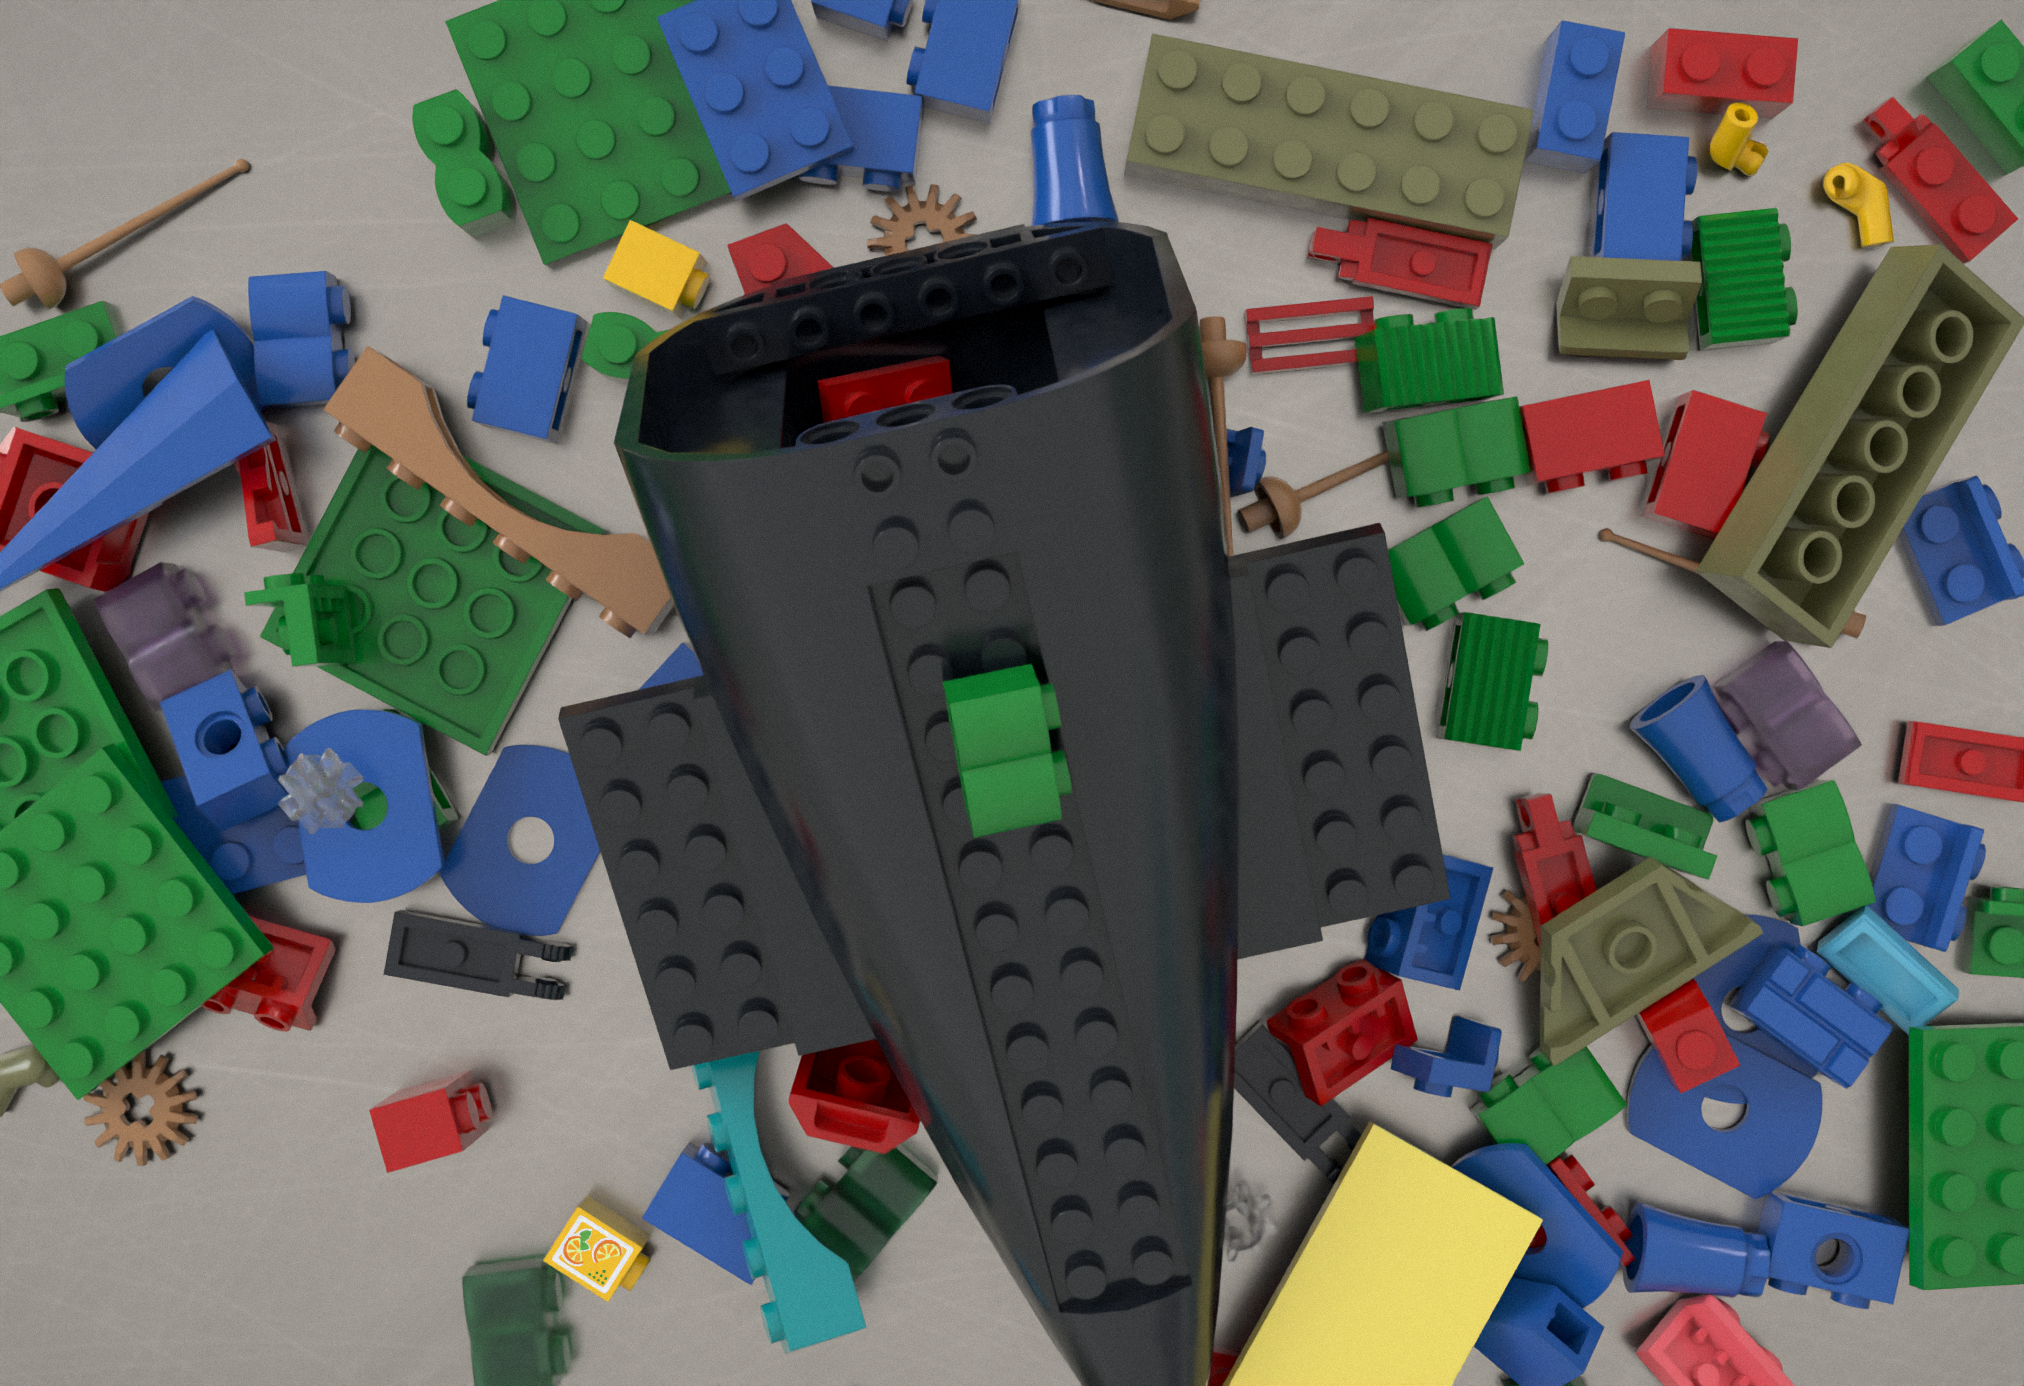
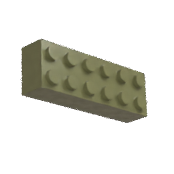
(1327, 140)
(1862, 444)

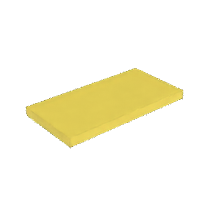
(1389, 1276)

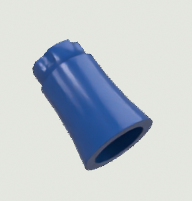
(1069, 163)
(1701, 748)
(1693, 1256)

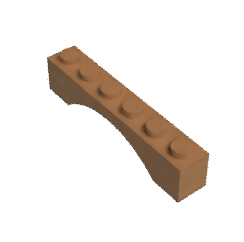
(402, 417)

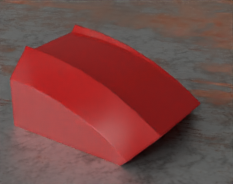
(29, 476)
(852, 1098)

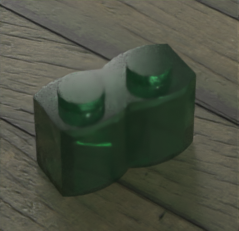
(866, 1203)
(513, 1324)

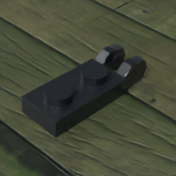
(469, 956)
(1271, 1085)

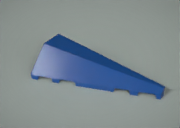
(174, 438)

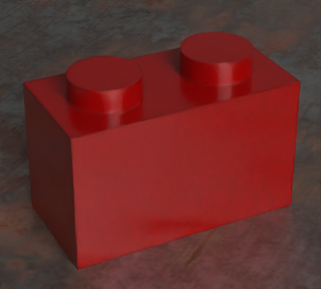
(1716, 69)
(1590, 434)
(1704, 463)
(431, 1120)

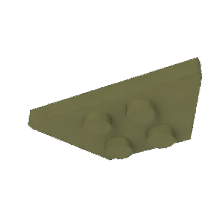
(1629, 951)

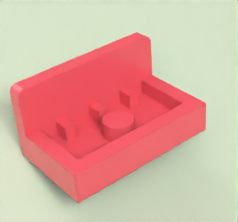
(1707, 1346)

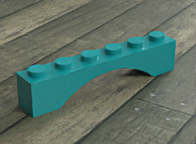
(805, 1281)

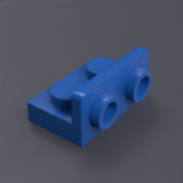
(1961, 551)
(1924, 874)
(1436, 938)

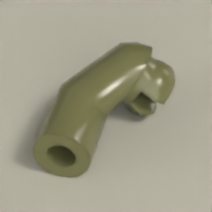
(20, 1069)

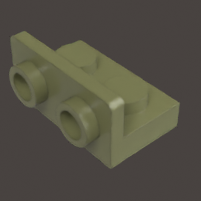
(1627, 307)

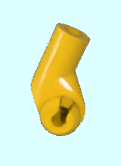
(1733, 142)
(1864, 197)

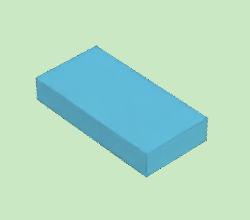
(1888, 969)

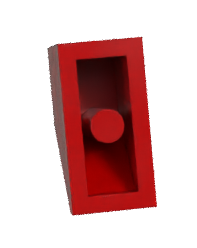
(1687, 1037)

